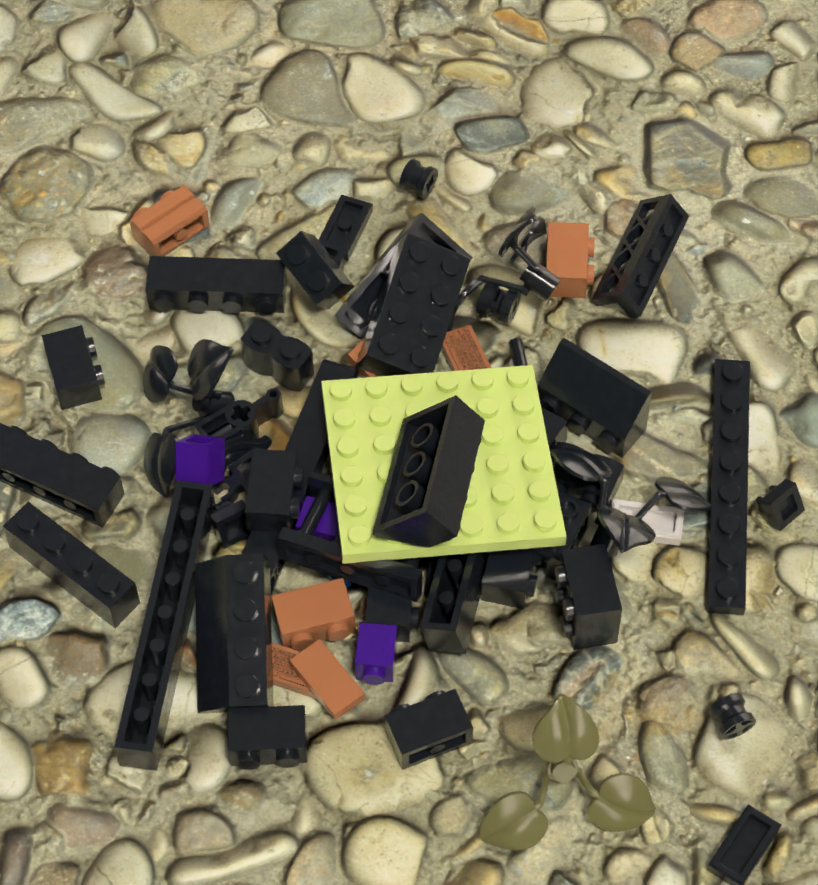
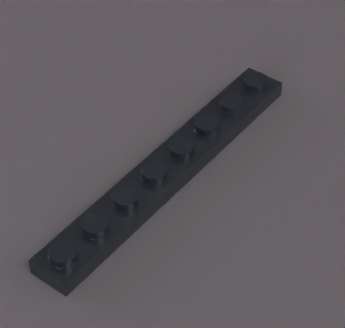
(729, 488)

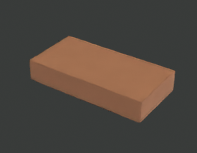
(327, 679)

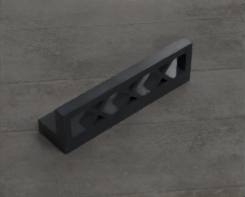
(647, 255)

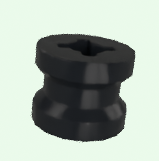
(418, 178)
(732, 716)

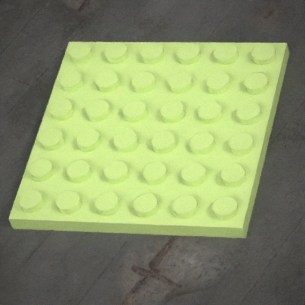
(513, 482)

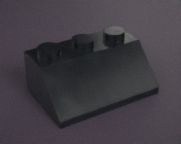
(594, 398)

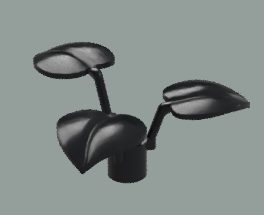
(535, 277)
(205, 369)
(616, 527)

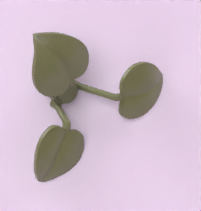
(561, 739)

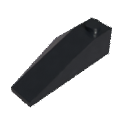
(360, 305)

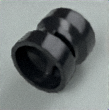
(498, 302)

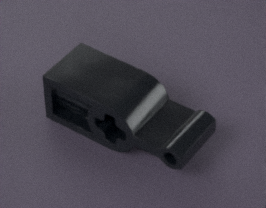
(242, 413)

